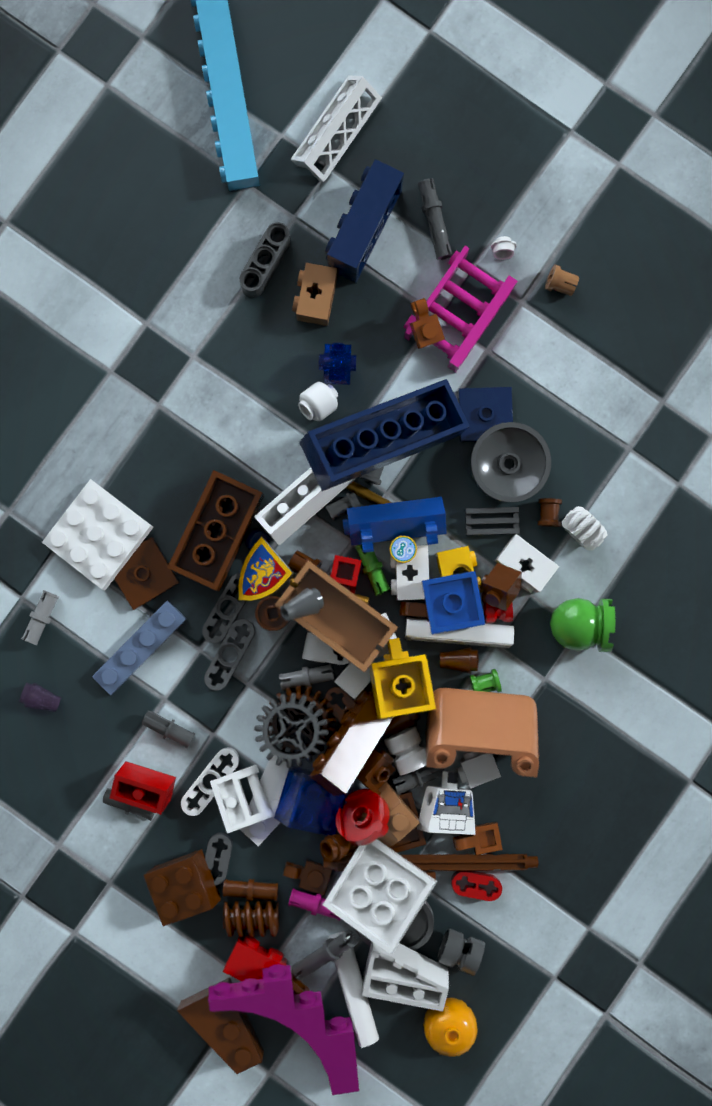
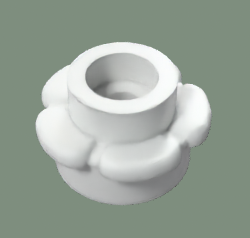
(503, 248)

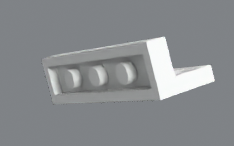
(329, 122)

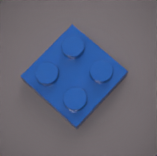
(453, 602)

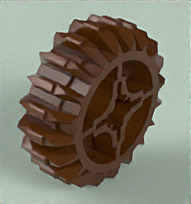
(319, 705)

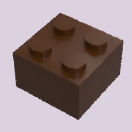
(182, 887)

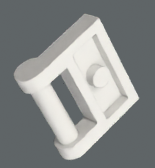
(233, 802)

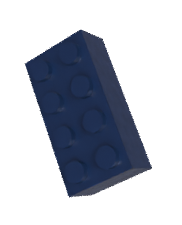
(365, 220)

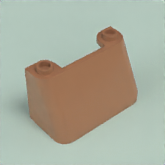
(483, 725)

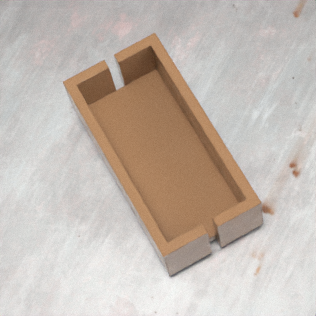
(344, 621)

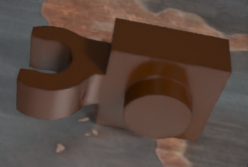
(311, 876)

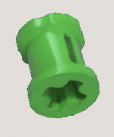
(486, 682)

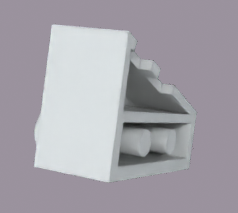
(405, 978)

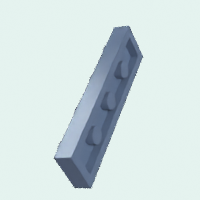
(139, 647)

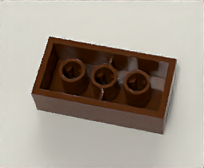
(198, 532)

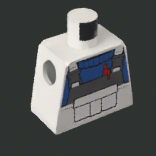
(447, 808)

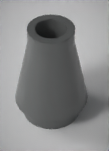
(304, 604)

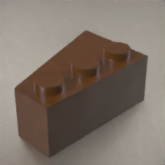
(225, 1031)

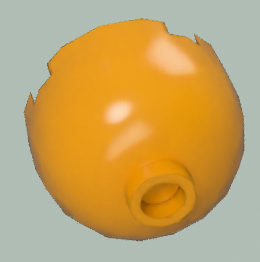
(451, 1030)

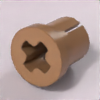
(557, 278)

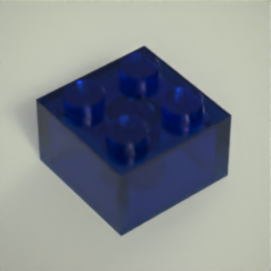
(307, 804)

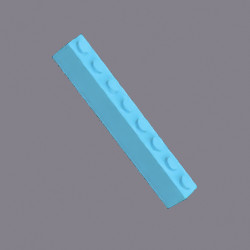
(226, 94)

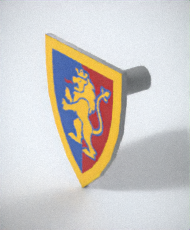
(262, 573)

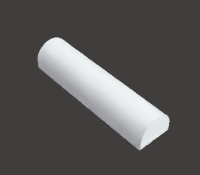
(483, 635)
(357, 1005)

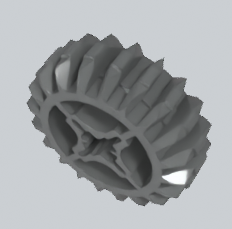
(304, 751)

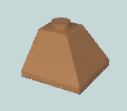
(401, 817)

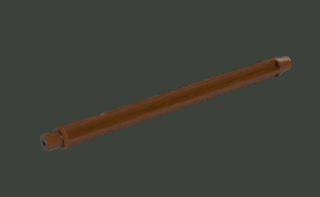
(457, 862)

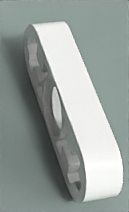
(192, 792)

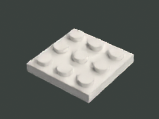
(97, 534)
(379, 894)

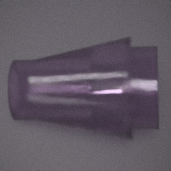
(37, 697)

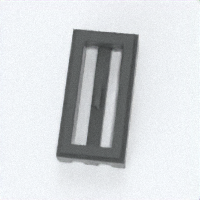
(502, 510)

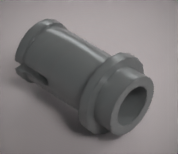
(340, 506)

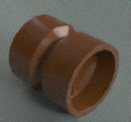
(269, 615)

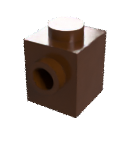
(501, 586)

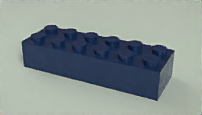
(383, 434)

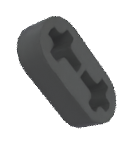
(223, 860)

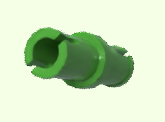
(374, 571)

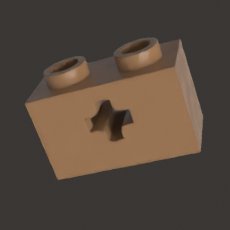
(318, 309)

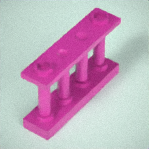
(485, 310)

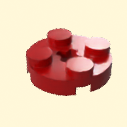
(372, 827)

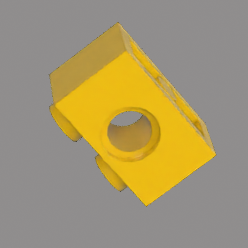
(457, 558)

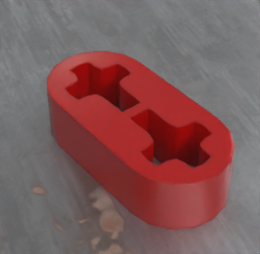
(475, 891)

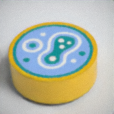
(403, 549)

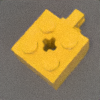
(410, 670)

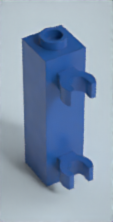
(396, 519)

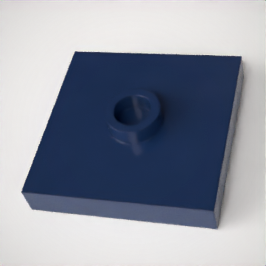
(484, 409)

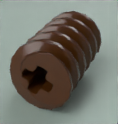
(251, 919)

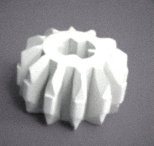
(584, 528)

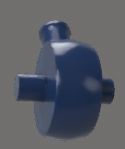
(254, 535)

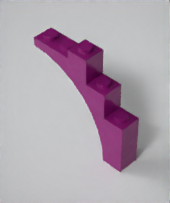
(302, 1013)

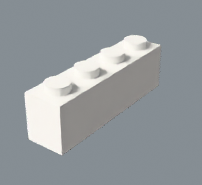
(296, 506)

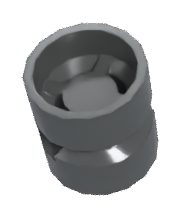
(454, 945)

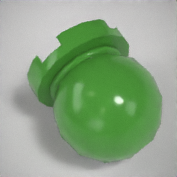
(581, 624)

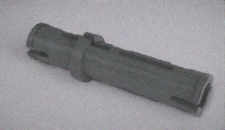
(433, 212)
(330, 951)

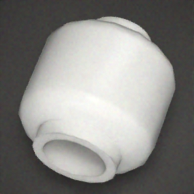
(318, 401)

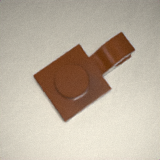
(426, 328)
(484, 841)

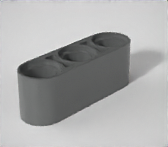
(269, 248)

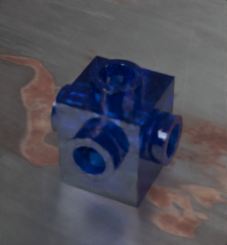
(337, 363)

